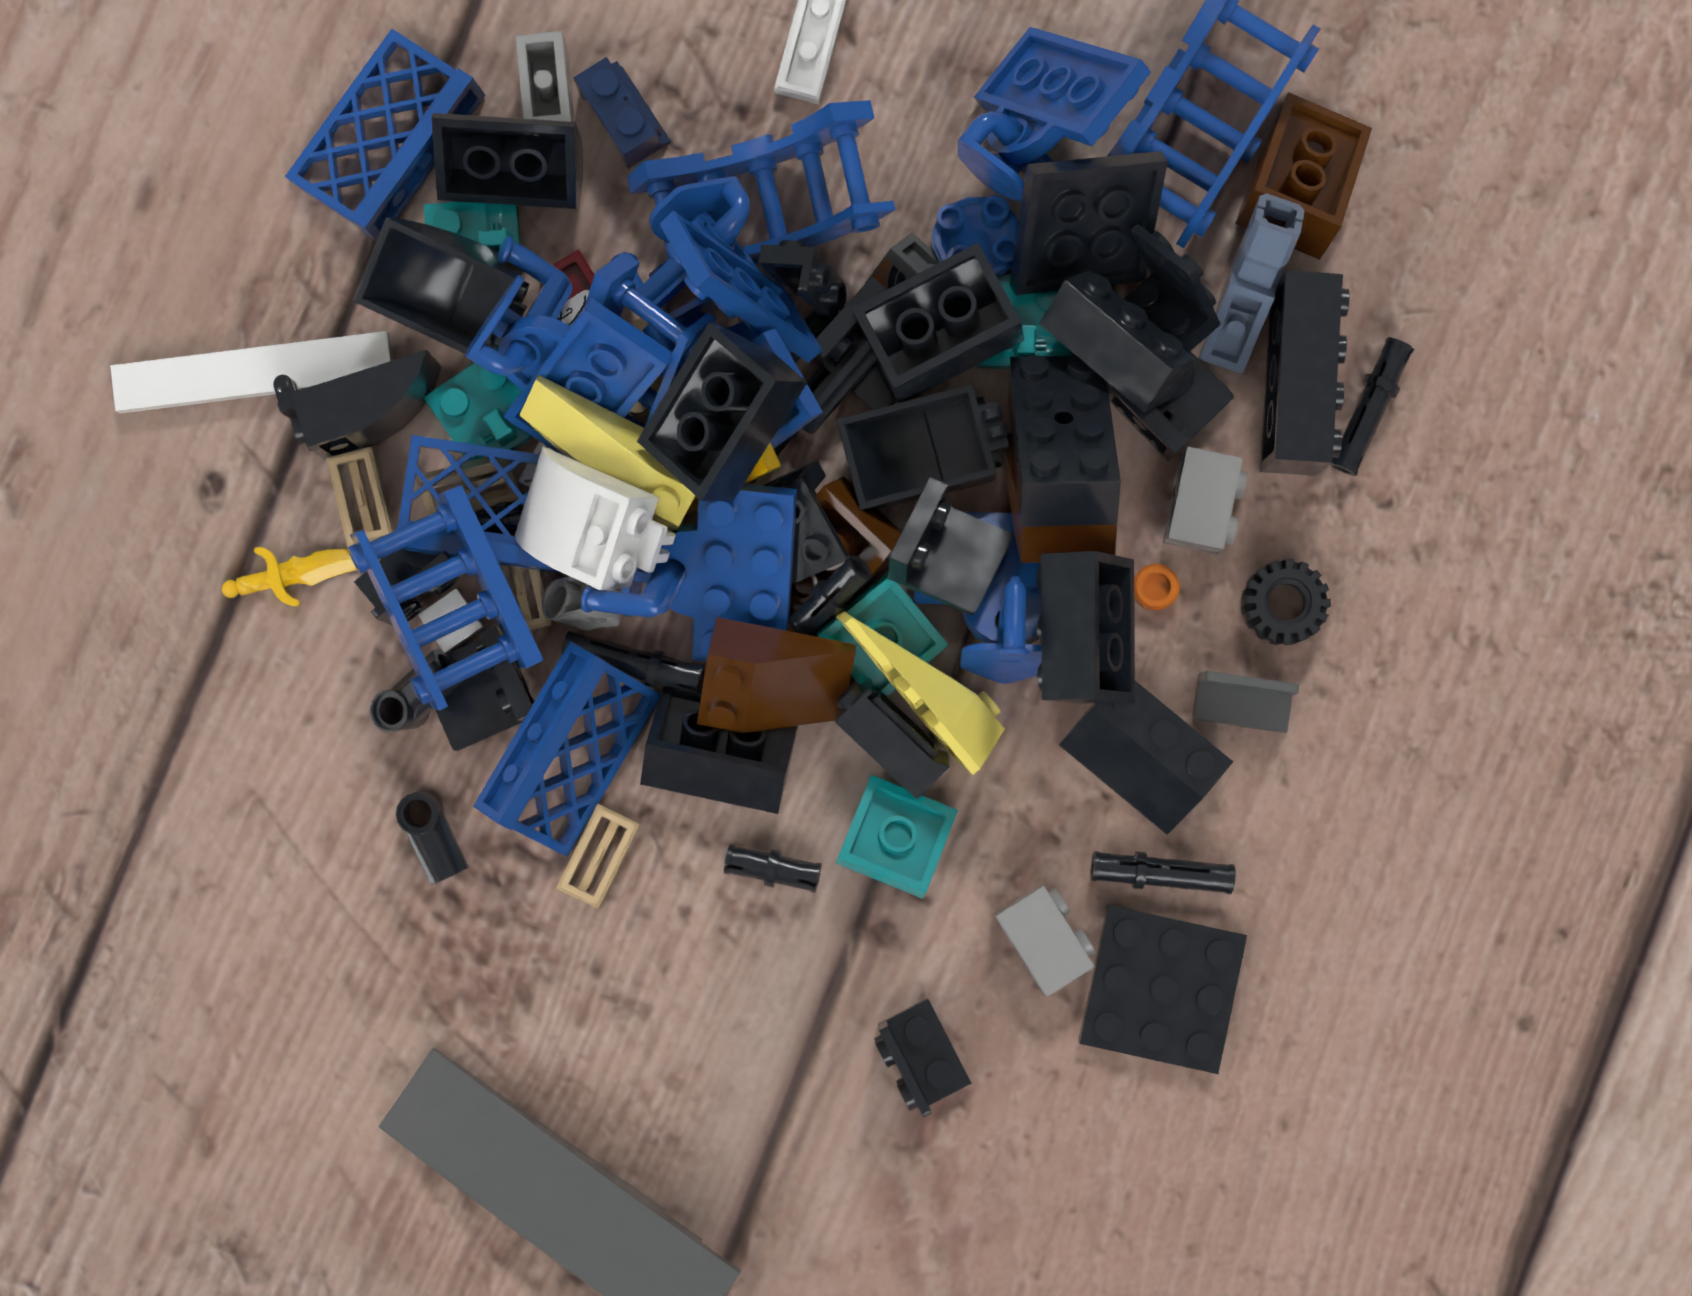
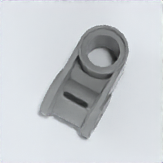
(563, 605)

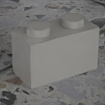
(545, 76)
(1205, 500)
(1045, 939)

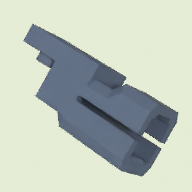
(1253, 282)

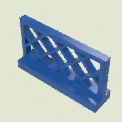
(410, 162)
(503, 545)
(545, 737)

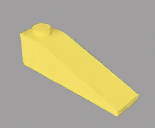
(606, 444)
(950, 710)

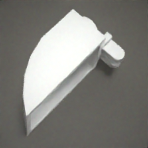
(590, 524)

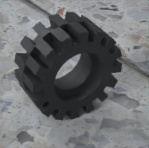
(1312, 592)

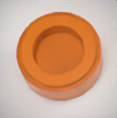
(1156, 587)

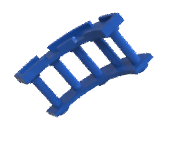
(1168, 99)
(759, 156)

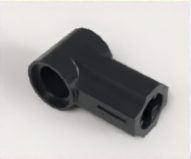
(384, 705)
(432, 842)

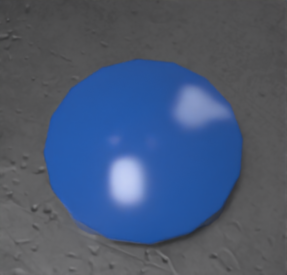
(977, 221)

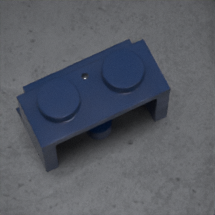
(621, 111)

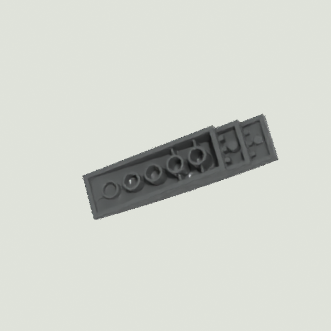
(550, 1188)

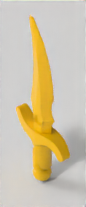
(296, 570)

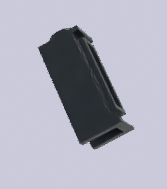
(890, 737)

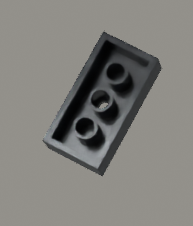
(1303, 373)
(1062, 443)

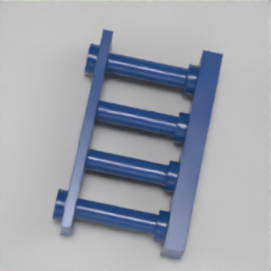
(615, 289)
(473, 558)

